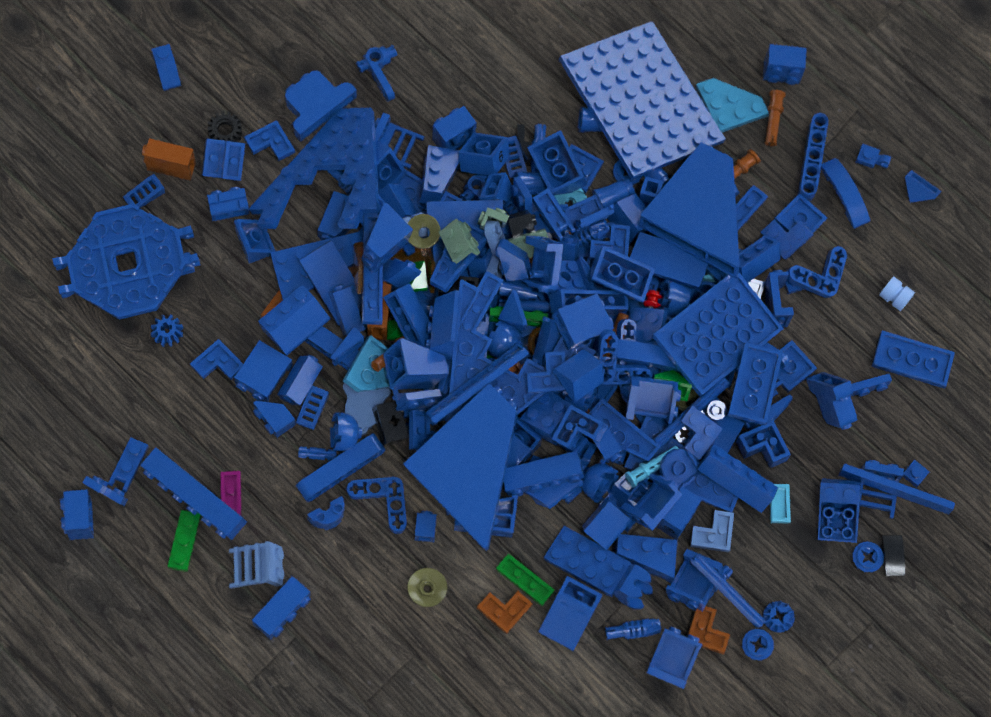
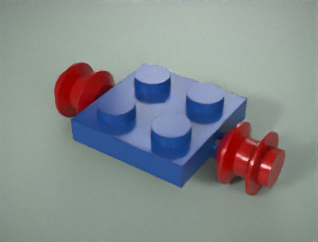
(648, 319)

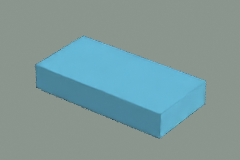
(781, 505)

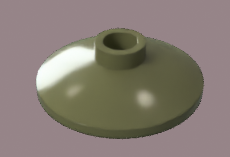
(423, 578)

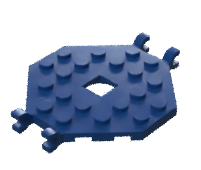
(119, 232)

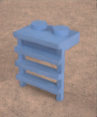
(267, 564)

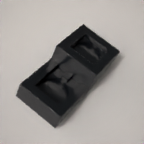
(520, 133)
(893, 555)

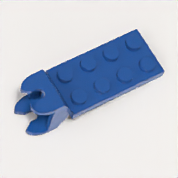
(599, 568)

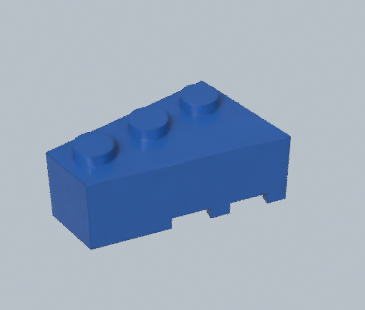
(438, 172)
(504, 518)
(649, 553)

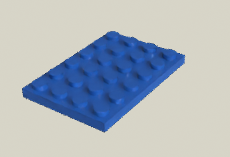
(712, 332)

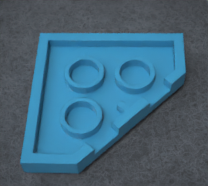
(730, 105)
(361, 375)

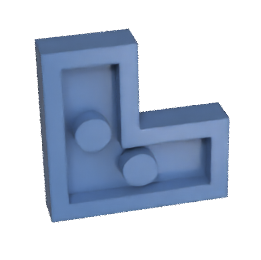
(716, 538)

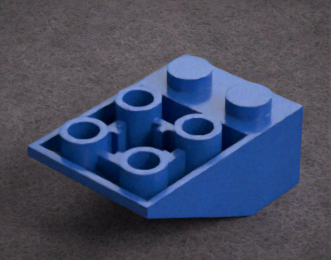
(839, 510)
(570, 613)

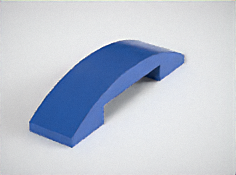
(847, 192)

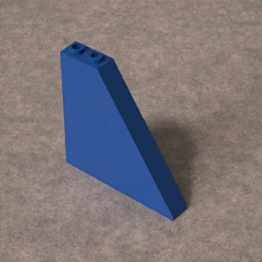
(699, 210)
(468, 461)

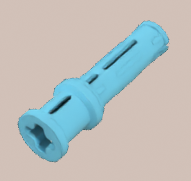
(644, 470)

